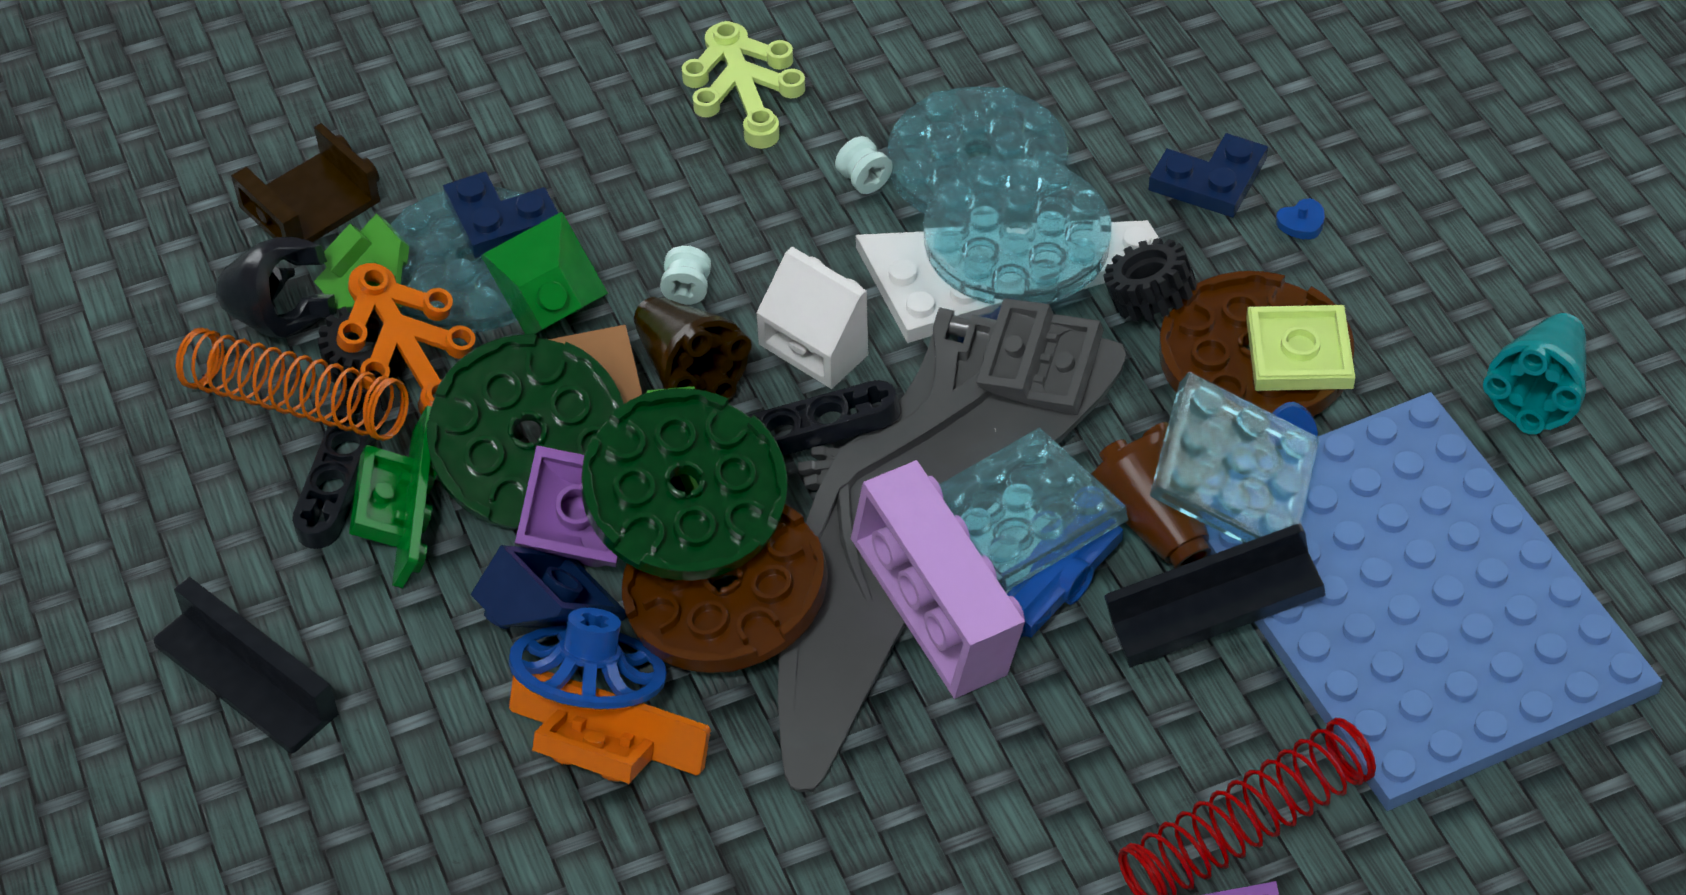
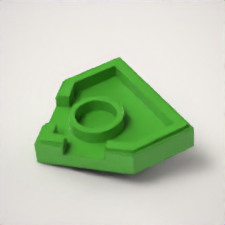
(353, 247)

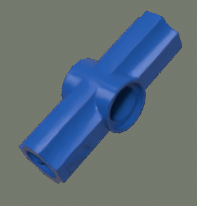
(1062, 581)

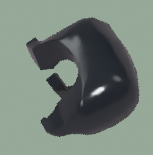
(254, 281)

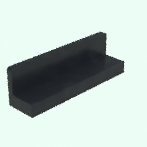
(1214, 595)
(246, 668)

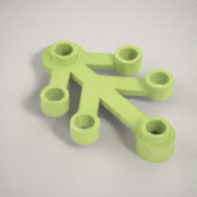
(728, 43)

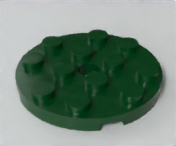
(494, 392)
(663, 528)

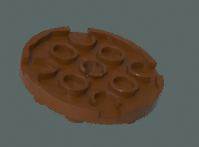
(1212, 333)
(742, 623)

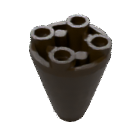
(692, 346)

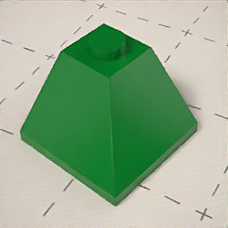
(544, 274)

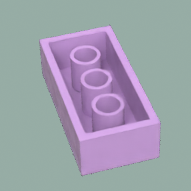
(937, 578)

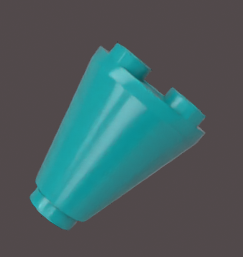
(1541, 375)

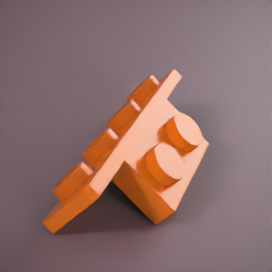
(611, 740)

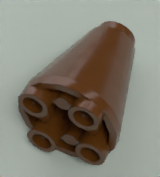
(1129, 475)

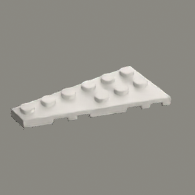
(916, 290)

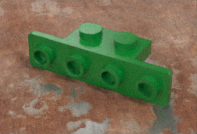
(392, 500)

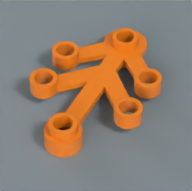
(399, 329)

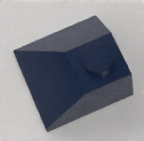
(538, 589)

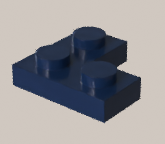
(1212, 184)
(487, 219)

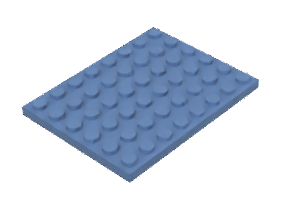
(1443, 609)

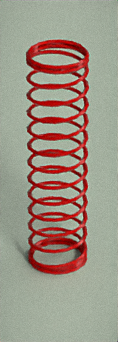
(1333, 754)

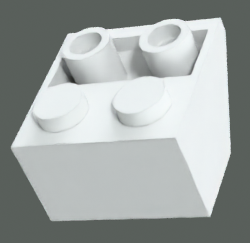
(814, 318)

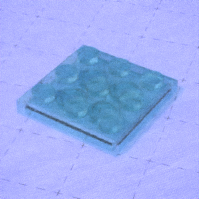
(1233, 463)
(1031, 506)

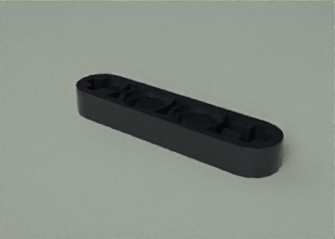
(806, 412)
(332, 466)

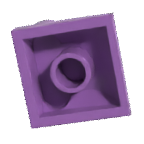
(554, 511)

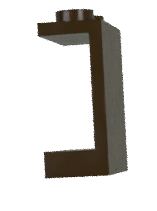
(312, 195)

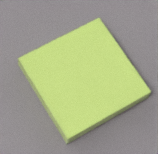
(1300, 348)

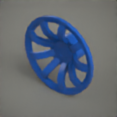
(592, 643)

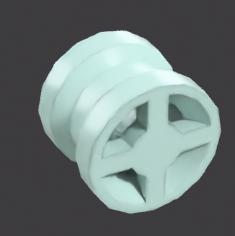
(863, 165)
(685, 275)

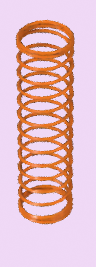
(214, 364)

